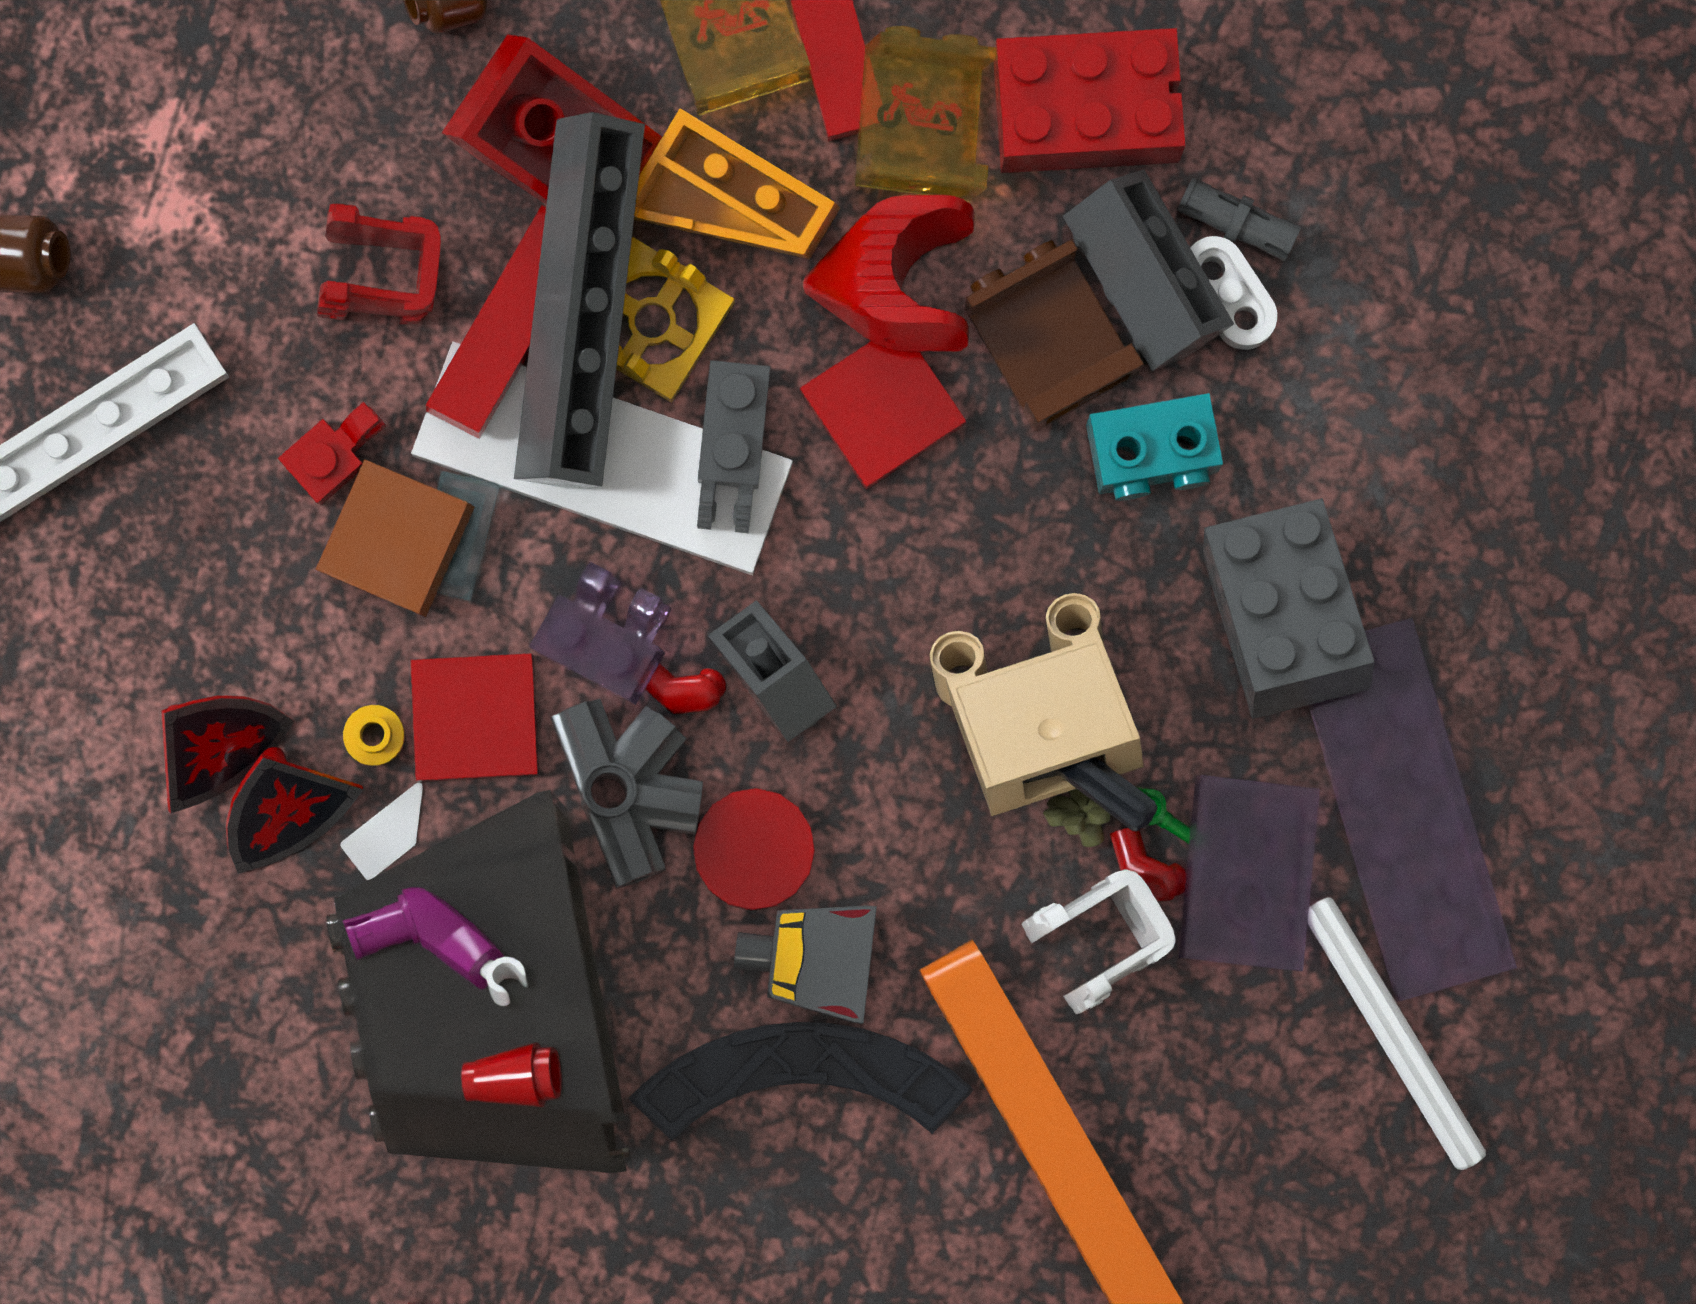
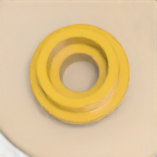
(393, 735)

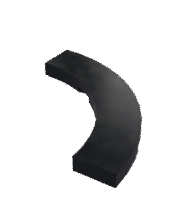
(798, 1055)

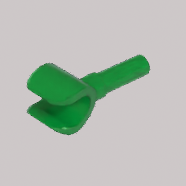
(1164, 818)

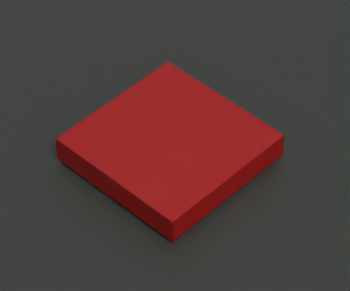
(882, 409)
(474, 717)

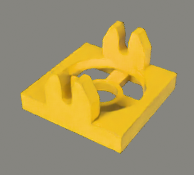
(711, 307)

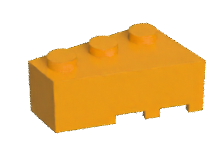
(728, 193)

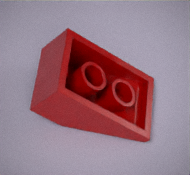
(514, 113)

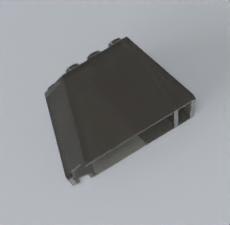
(425, 1020)

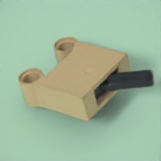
(1047, 719)

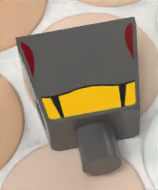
(815, 959)

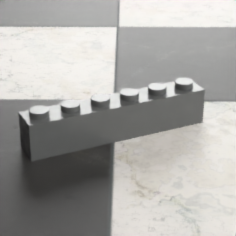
(579, 301)

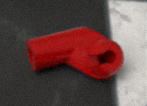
(687, 693)
(1161, 878)

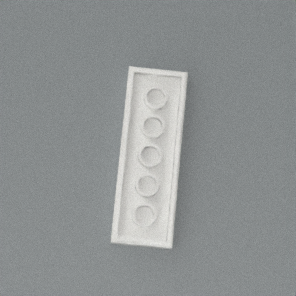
(646, 480)

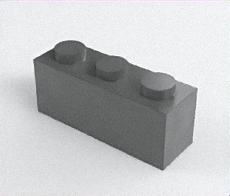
(1147, 269)

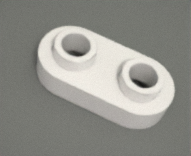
(1238, 291)

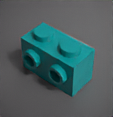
(1151, 438)

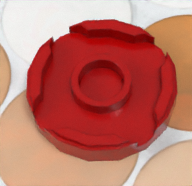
(754, 849)

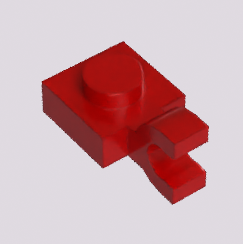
(327, 458)

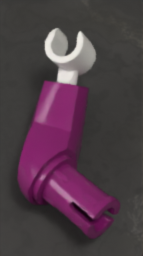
(442, 931)

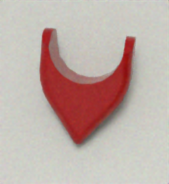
(867, 267)

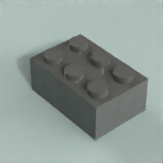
(1287, 608)

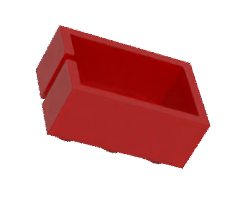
(1088, 100)

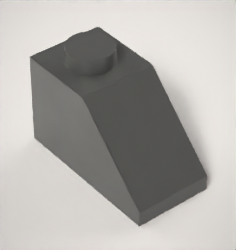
(773, 670)

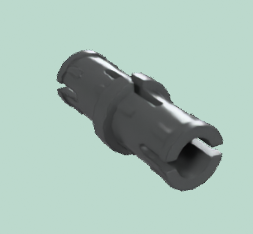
(1238, 219)

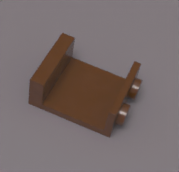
(1049, 334)

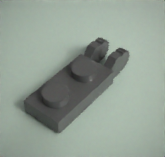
(732, 438)

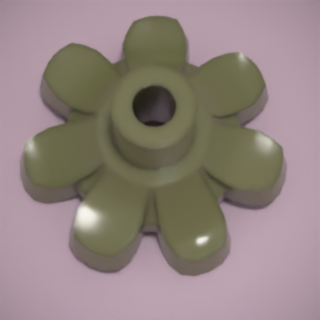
(1078, 816)

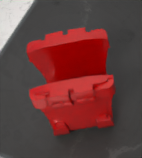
(414, 233)

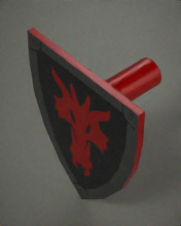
(215, 745)
(282, 810)

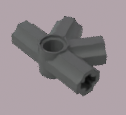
(635, 764)

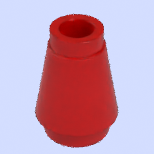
(514, 1077)

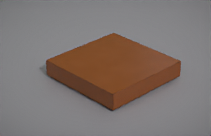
(395, 538)

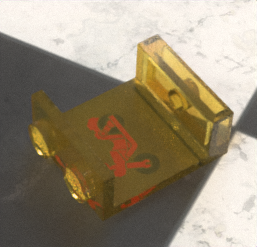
(735, 49)
(921, 114)

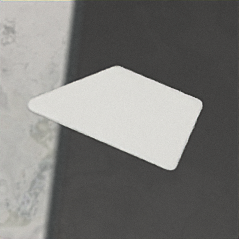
(386, 834)

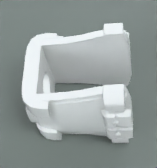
(1139, 911)

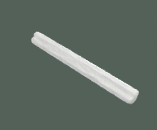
(1395, 1034)

